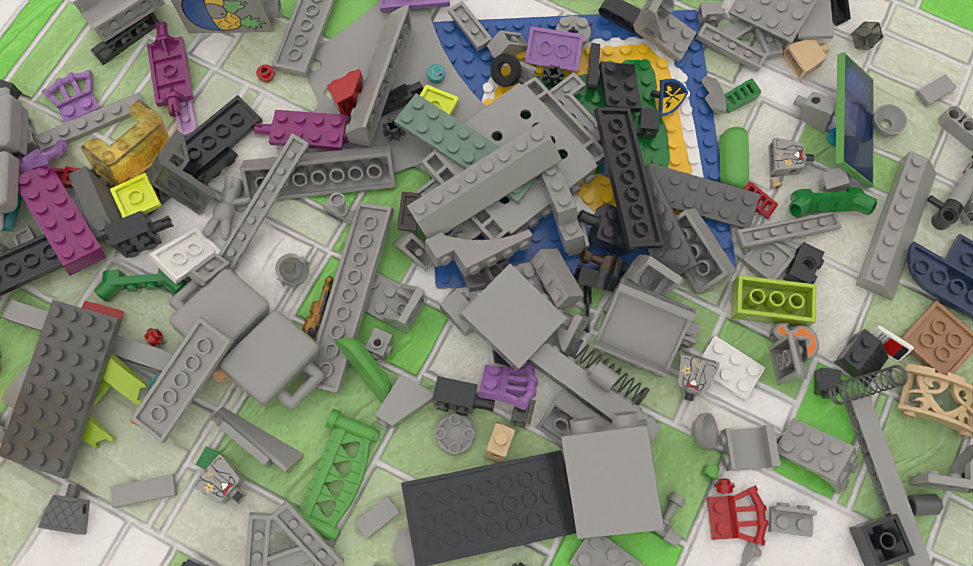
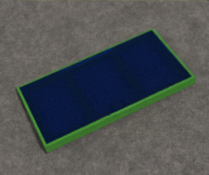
(854, 120)

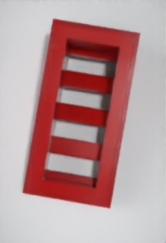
(765, 198)

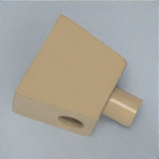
(805, 56)
(499, 443)

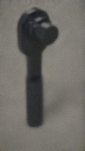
(587, 300)

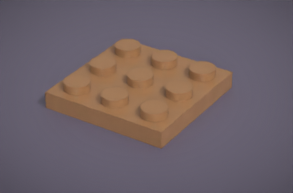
(940, 339)

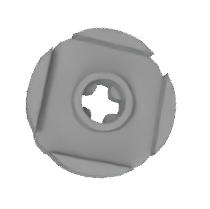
(576, 24)

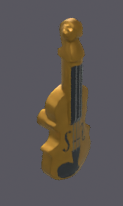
(317, 310)

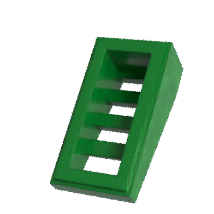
(749, 88)

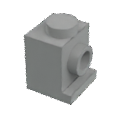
(710, 13)

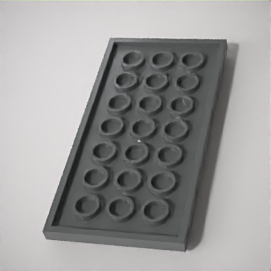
(60, 389)

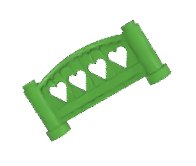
(344, 431)

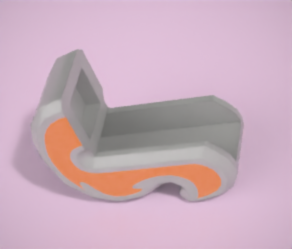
(805, 335)

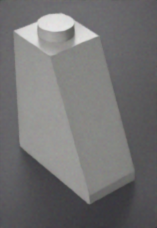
(402, 402)

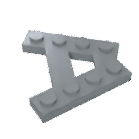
(730, 45)
(309, 542)

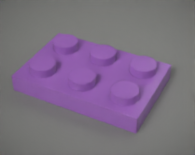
(554, 48)

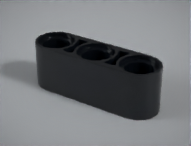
(620, 13)

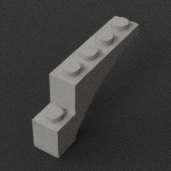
(563, 209)
(474, 254)

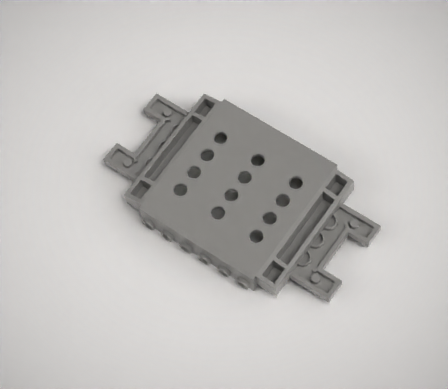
(564, 121)

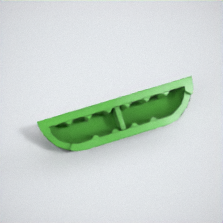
(734, 157)
(365, 366)

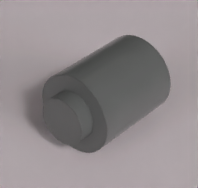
(925, 504)

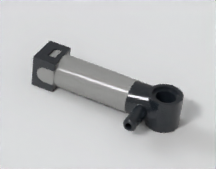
(955, 203)

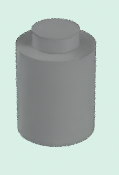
(603, 375)

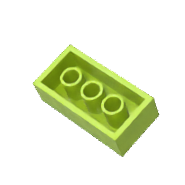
(773, 301)

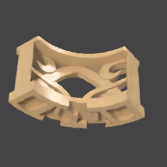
(924, 379)

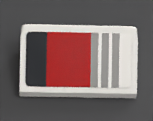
(894, 346)

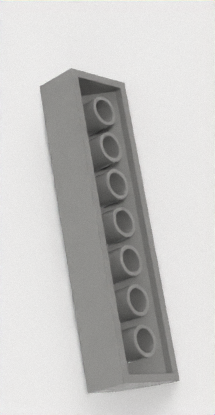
(379, 78)
(327, 172)
(485, 182)
(897, 226)

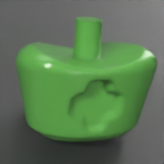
(710, 472)

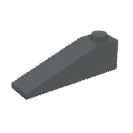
(95, 201)

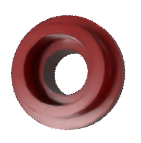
(267, 77)
(154, 337)
(724, 486)

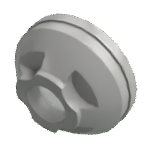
(893, 115)
(705, 431)

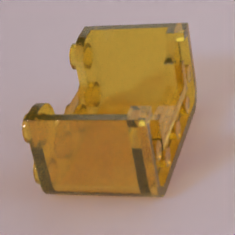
(132, 151)

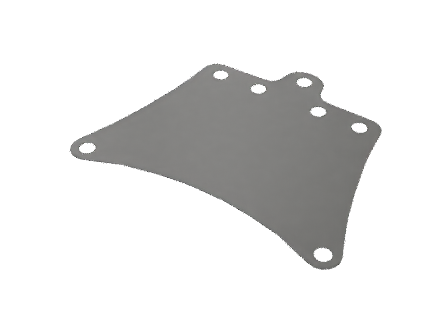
(354, 50)

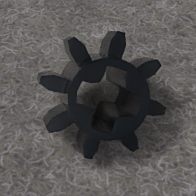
(553, 75)
(392, 130)

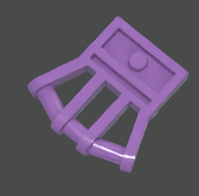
(78, 105)
(39, 157)
(498, 380)

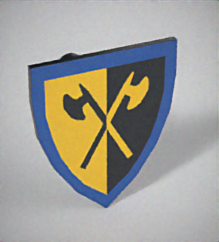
(670, 96)

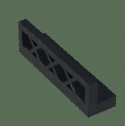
(111, 48)

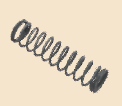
(888, 370)
(644, 391)

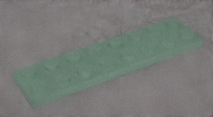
(449, 137)

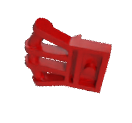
(724, 520)

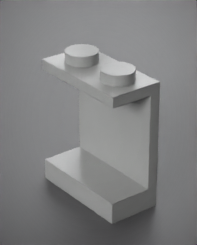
(749, 448)

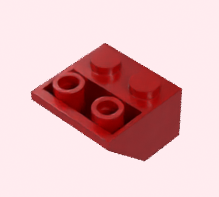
(345, 91)

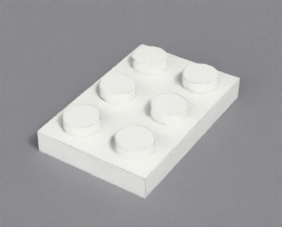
(183, 254)
(736, 370)

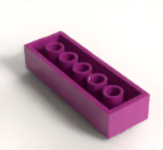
(59, 219)

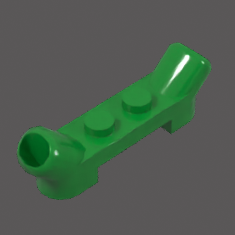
(854, 199)
(116, 280)

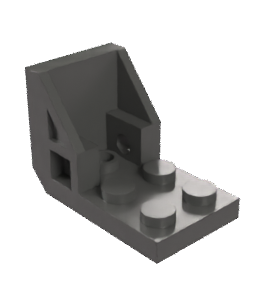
(172, 178)

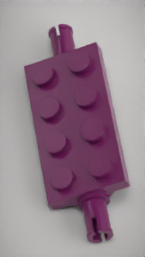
(169, 70)
(317, 129)

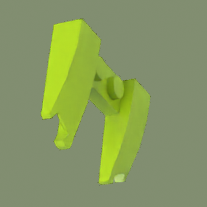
(125, 382)

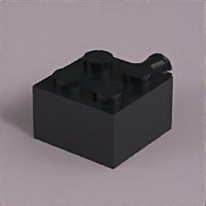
(605, 229)
(136, 233)
(459, 396)

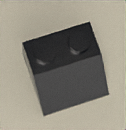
(862, 356)
(881, 541)

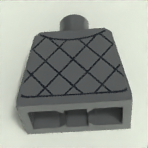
(67, 512)

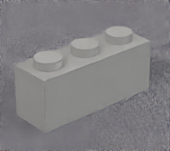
(557, 278)

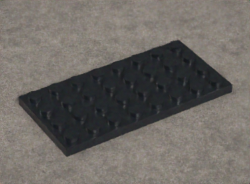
(488, 508)

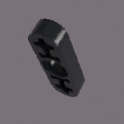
(593, 67)

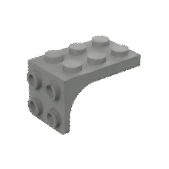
(819, 453)

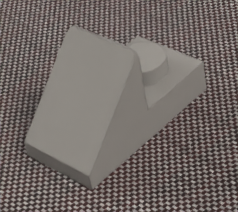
(570, 335)

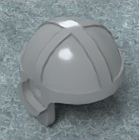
(292, 269)

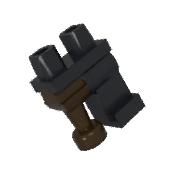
(606, 273)

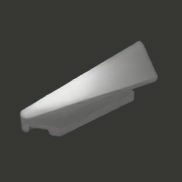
(257, 441)

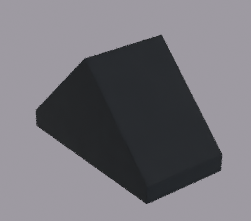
(840, 11)

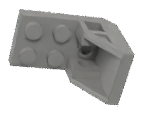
(663, 29)
(649, 274)
(395, 304)
(953, 482)

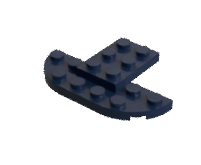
(945, 278)

